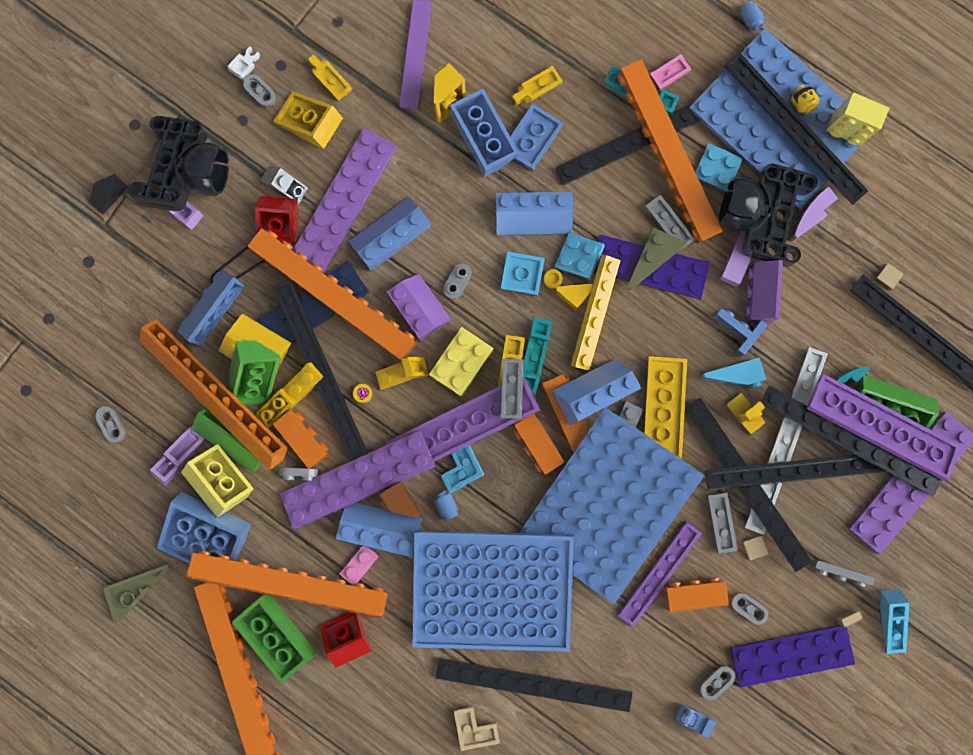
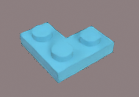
(467, 470)

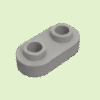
(260, 91)
(458, 281)
(110, 425)
(289, 473)
(748, 608)
(718, 685)

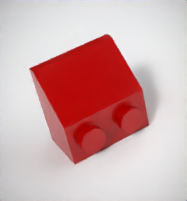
(279, 216)
(344, 639)

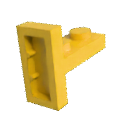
(402, 372)
(747, 414)

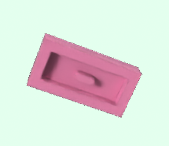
(670, 72)
(359, 565)

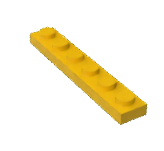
(595, 312)

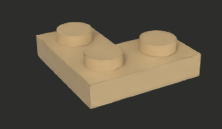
(470, 734)

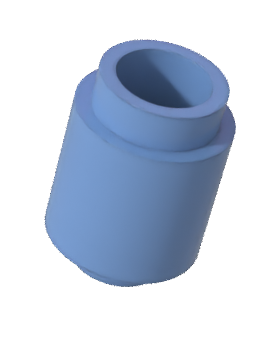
(752, 16)
(446, 506)

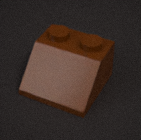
(400, 501)

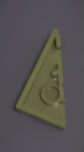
(656, 252)
(127, 593)

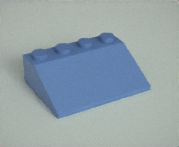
(194, 528)

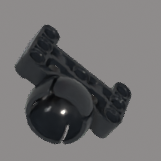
(188, 166)
(754, 209)

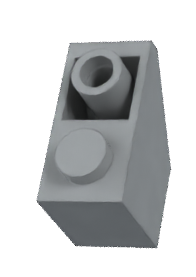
(283, 183)

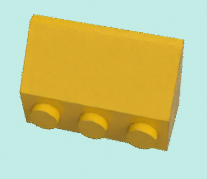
(448, 89)
(250, 330)

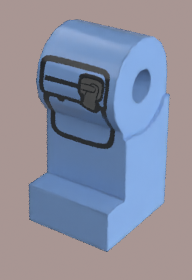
(695, 720)

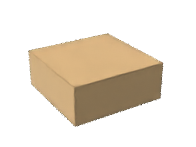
(889, 276)
(755, 547)
(849, 618)

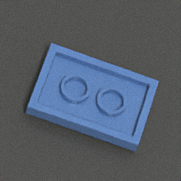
(535, 136)

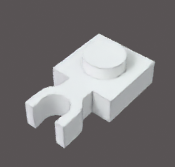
(241, 65)

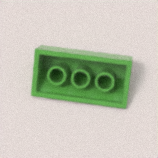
(252, 372)
(908, 403)
(214, 431)
(274, 637)

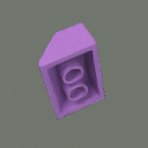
(764, 291)
(418, 306)

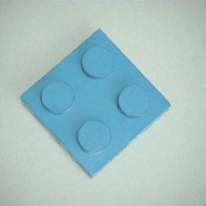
(717, 167)
(579, 256)
(522, 273)

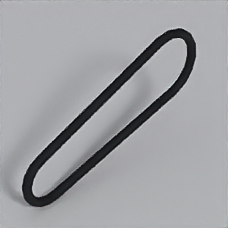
(233, 258)

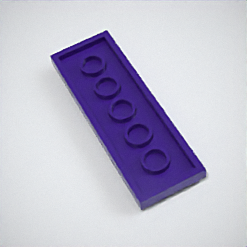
(677, 275)
(792, 655)

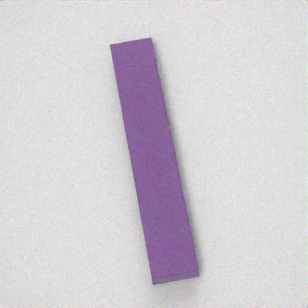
(415, 54)
(659, 574)

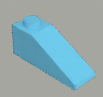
(740, 374)
(894, 618)

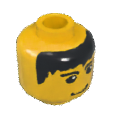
(805, 99)

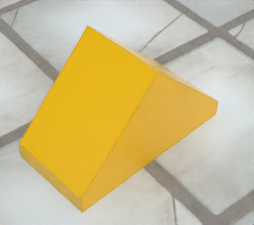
(574, 294)

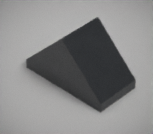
(107, 192)

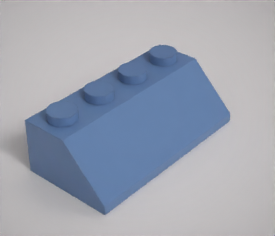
(483, 132)
(534, 213)
(390, 233)
(210, 308)
(595, 390)
(378, 529)

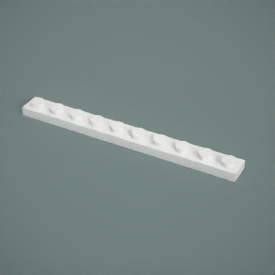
(789, 430)

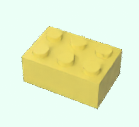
(857, 119)
(461, 362)
(217, 480)

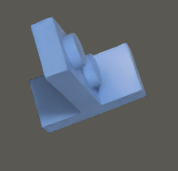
(741, 329)

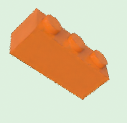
(301, 438)
(538, 444)
(696, 594)

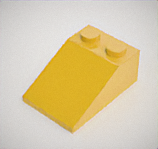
(308, 119)

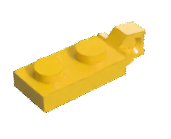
(330, 78)
(537, 86)

